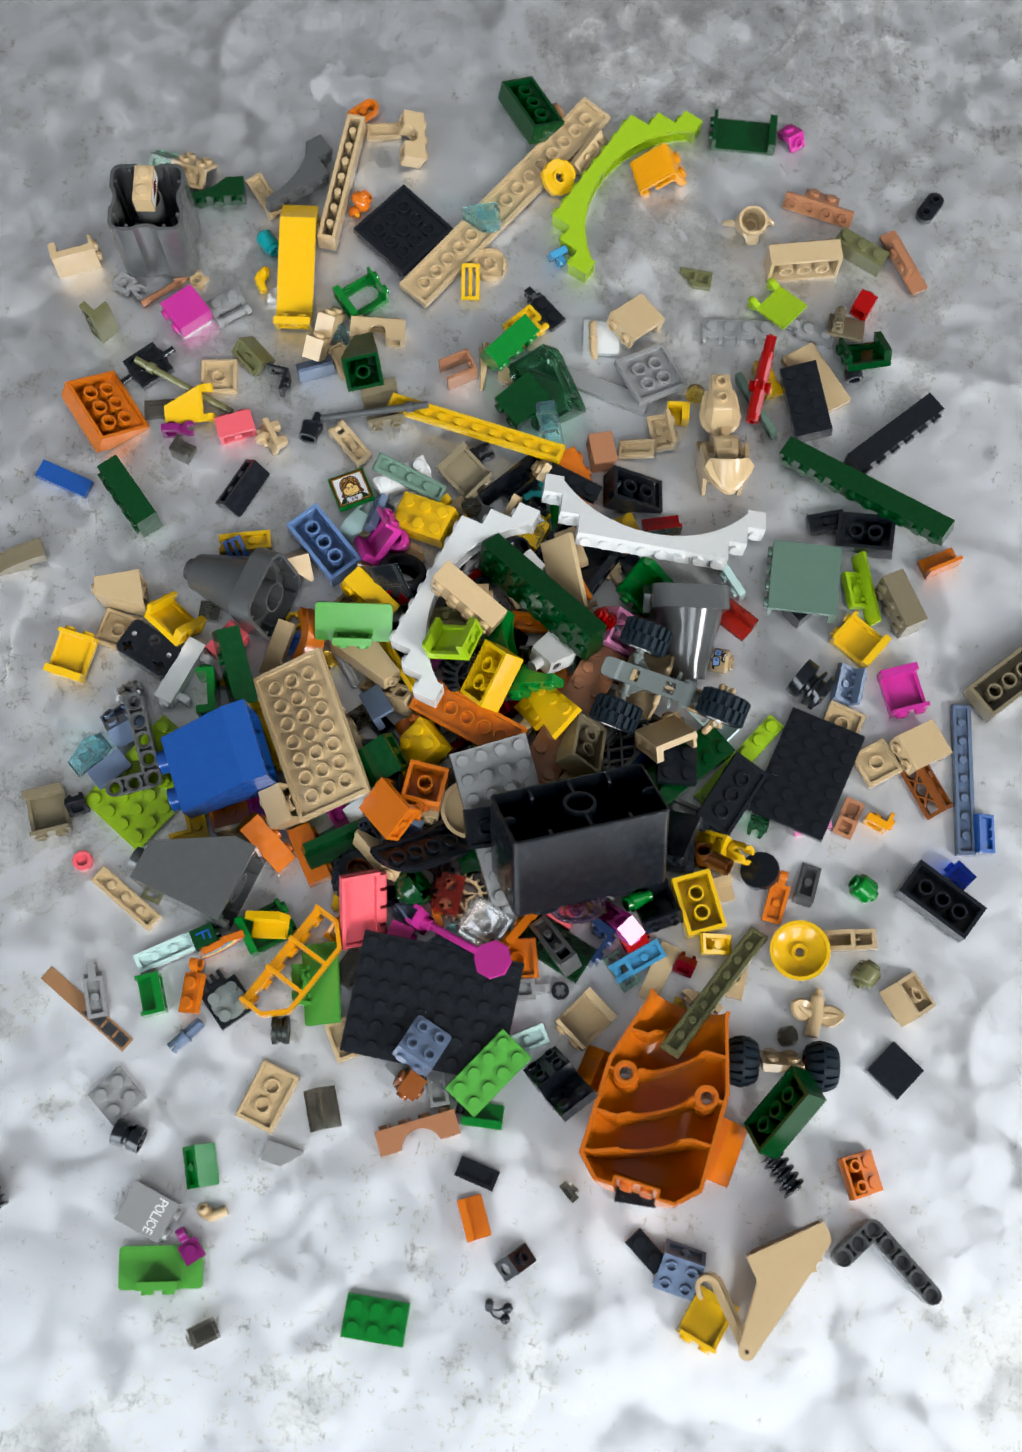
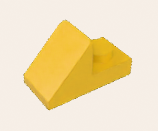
(715, 944)

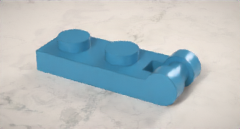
(638, 960)

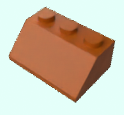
(726, 1152)

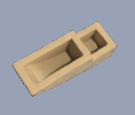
(852, 940)

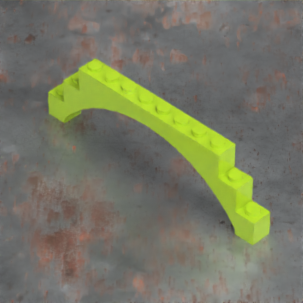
(630, 139)

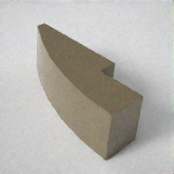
(22, 557)

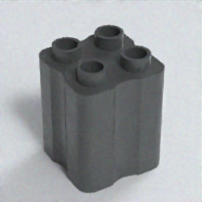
(160, 239)

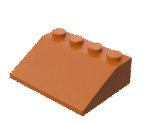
(104, 410)

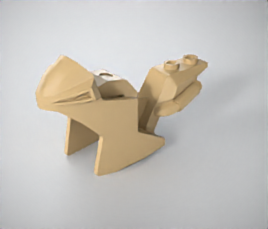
(722, 458)

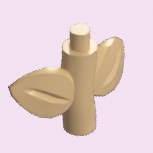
(816, 1013)

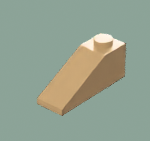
(397, 695)
(363, 843)

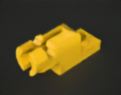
(726, 846)

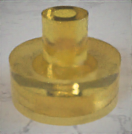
(694, 393)
(330, 659)

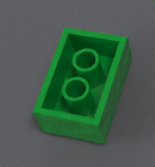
(510, 344)

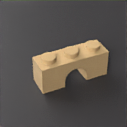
(413, 126)
(392, 329)

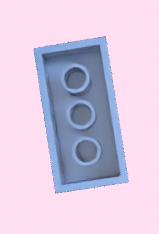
(324, 543)

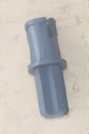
(186, 1035)

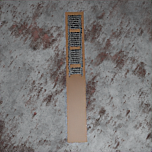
(77, 1001)

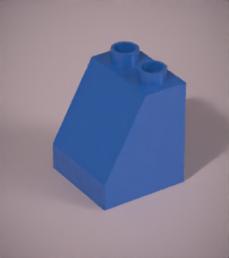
(217, 760)

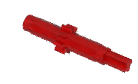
(760, 385)

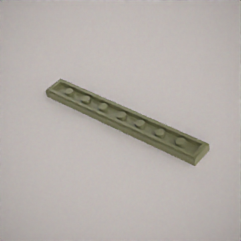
(714, 992)

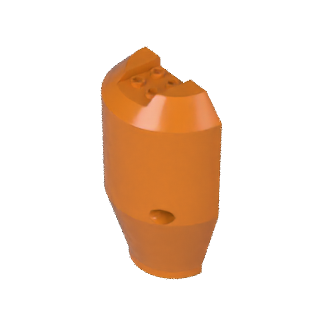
(653, 1128)

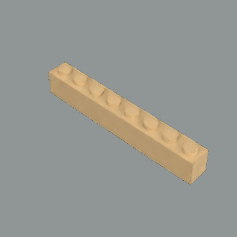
(341, 182)

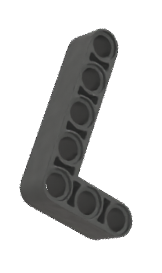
(142, 751)
(890, 1257)

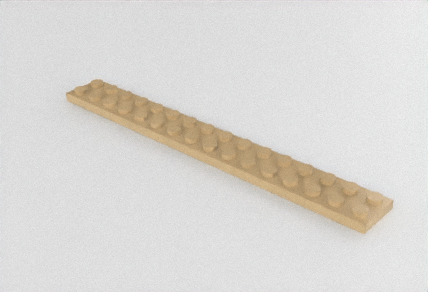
(512, 195)

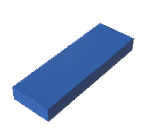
(64, 479)

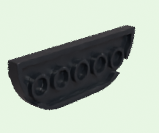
(421, 850)

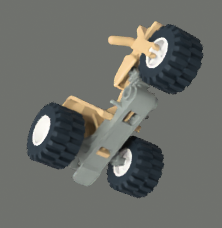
(645, 679)

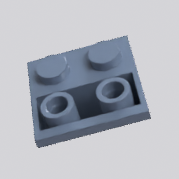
(118, 725)

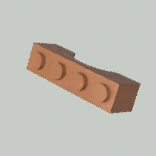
(391, 1138)

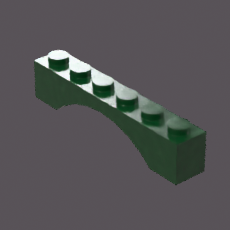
(228, 192)

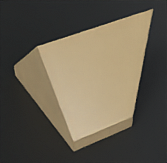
(301, 562)

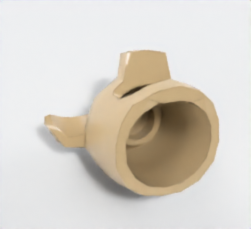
(750, 223)

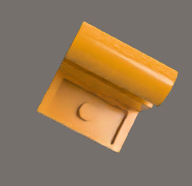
(657, 169)

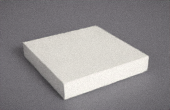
(606, 342)

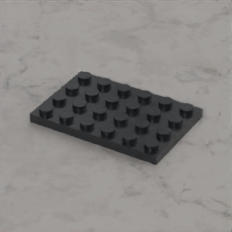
(807, 774)

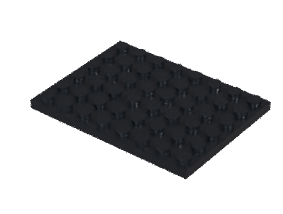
(413, 978)

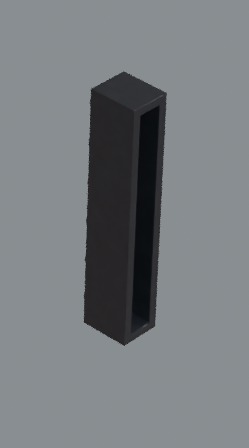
(895, 434)

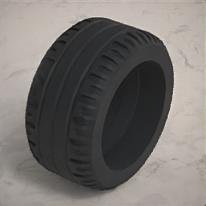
(408, 565)

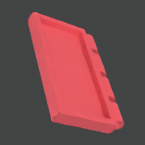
(362, 905)

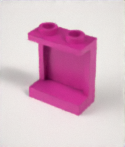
(380, 539)
(902, 691)

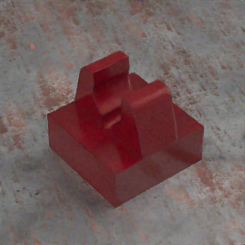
(684, 965)

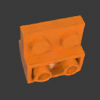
(860, 1174)

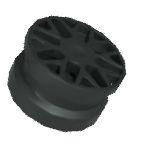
(280, 1029)

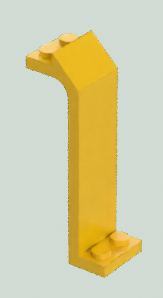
(296, 267)

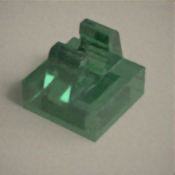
(759, 824)

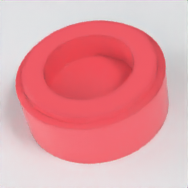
(82, 860)

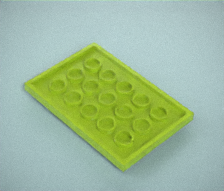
(142, 813)

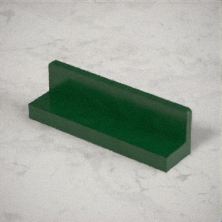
(330, 845)

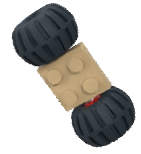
(818, 1057)

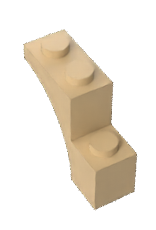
(317, 343)

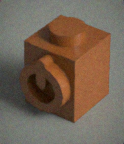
(409, 1084)

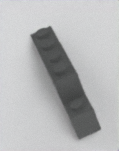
(308, 178)

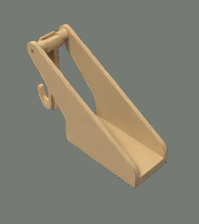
(780, 1273)

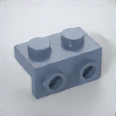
(848, 685)

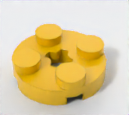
(549, 180)

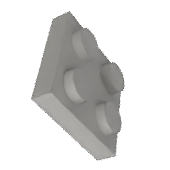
(117, 1096)

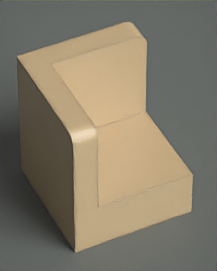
(724, 888)

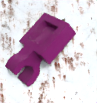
(171, 429)
(191, 1248)

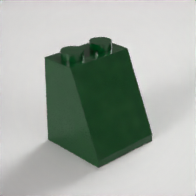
(362, 363)

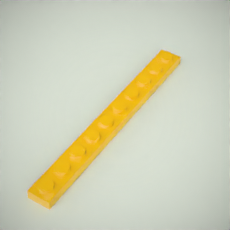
(483, 430)

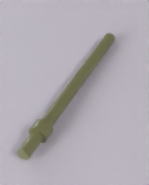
(152, 368)

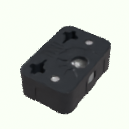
(144, 653)

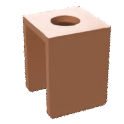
(456, 360)
(601, 451)

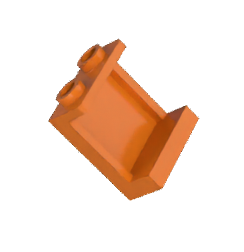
(388, 810)

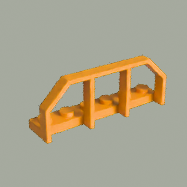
(290, 950)

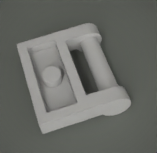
(226, 303)

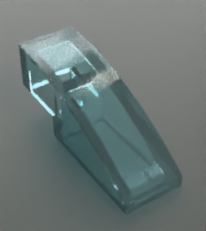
(549, 421)

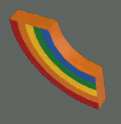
(221, 945)

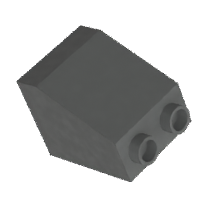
(200, 874)

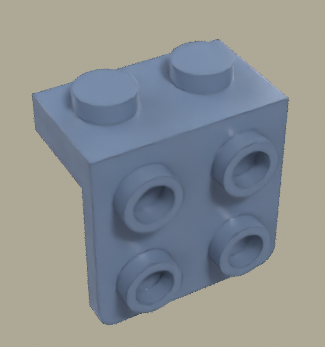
(422, 1045)

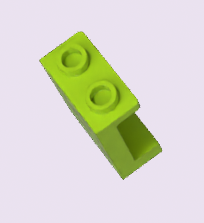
(452, 641)

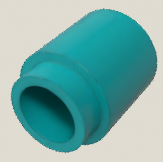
(268, 242)

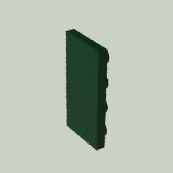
(583, 950)

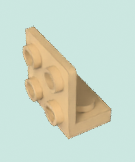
(195, 168)

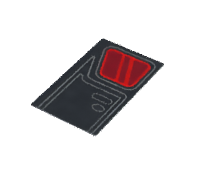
(389, 576)

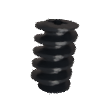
(784, 1174)

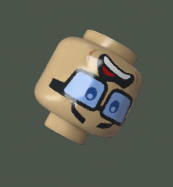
(721, 661)

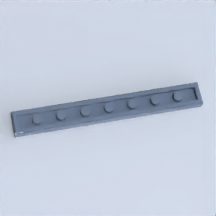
(962, 779)

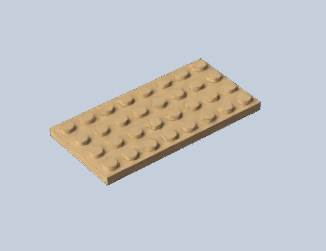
(311, 735)

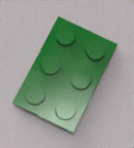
(375, 1319)

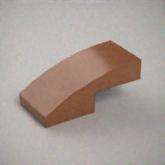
(848, 818)

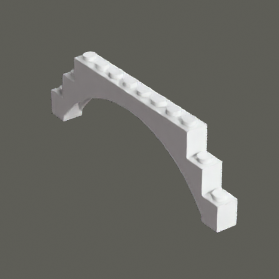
(601, 532)
(458, 549)

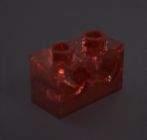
(453, 895)

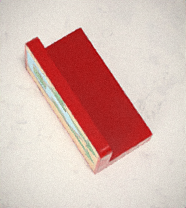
(662, 525)

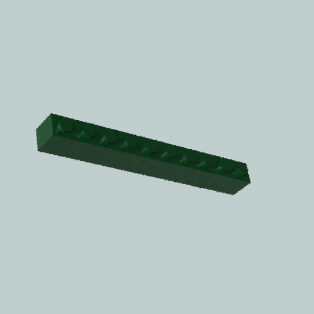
(866, 491)

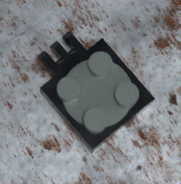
(223, 999)

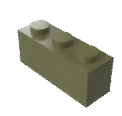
(862, 252)

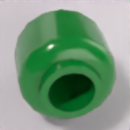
(863, 888)

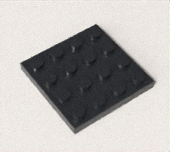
(403, 230)

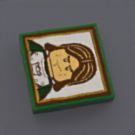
(351, 489)

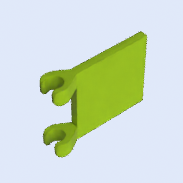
(779, 307)

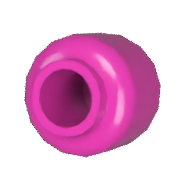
(402, 544)

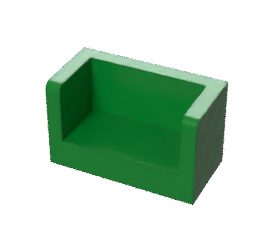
(152, 994)

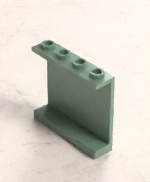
(803, 578)

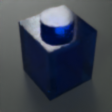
(959, 874)

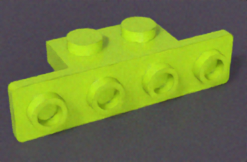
(860, 589)

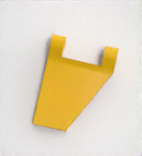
(189, 406)

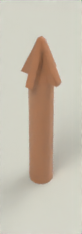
(178, 282)

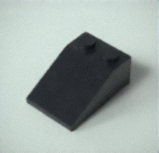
(631, 491)
(866, 533)

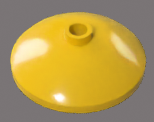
(804, 936)

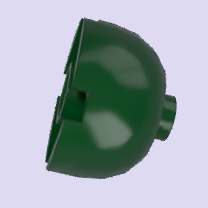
(413, 888)

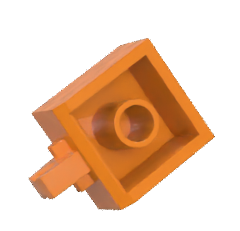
(425, 786)

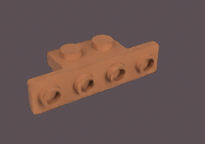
(818, 206)
(903, 263)

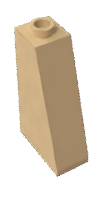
(371, 662)

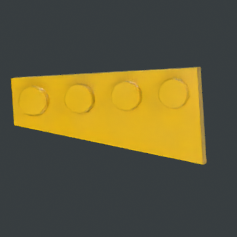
(554, 710)

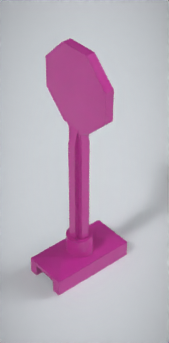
(490, 958)

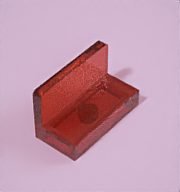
(738, 621)

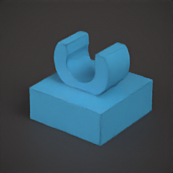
(558, 256)

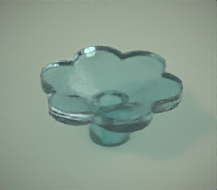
(342, 334)

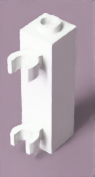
(181, 673)

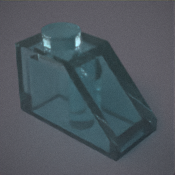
(483, 216)
(89, 753)

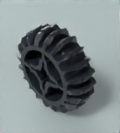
(457, 670)

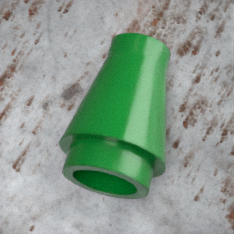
(636, 900)

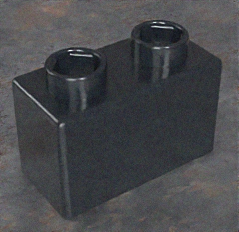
(579, 839)

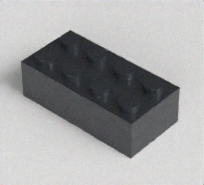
(805, 401)
(940, 901)

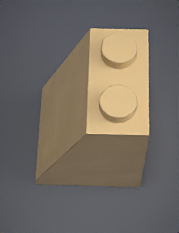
(122, 591)

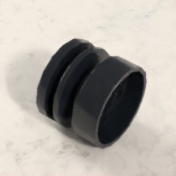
(810, 684)

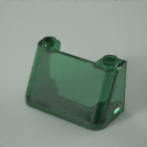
(553, 375)

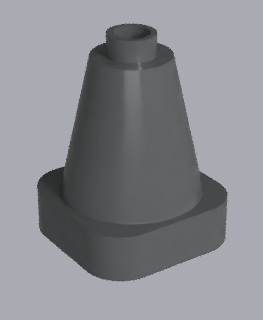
(248, 588)
(694, 618)

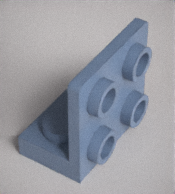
(679, 1269)

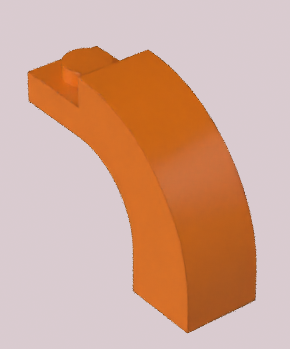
(307, 640)

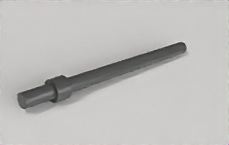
(409, 406)

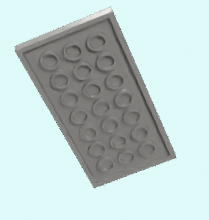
(488, 771)

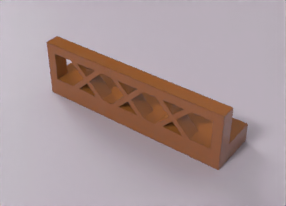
(933, 788)

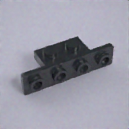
(515, 481)

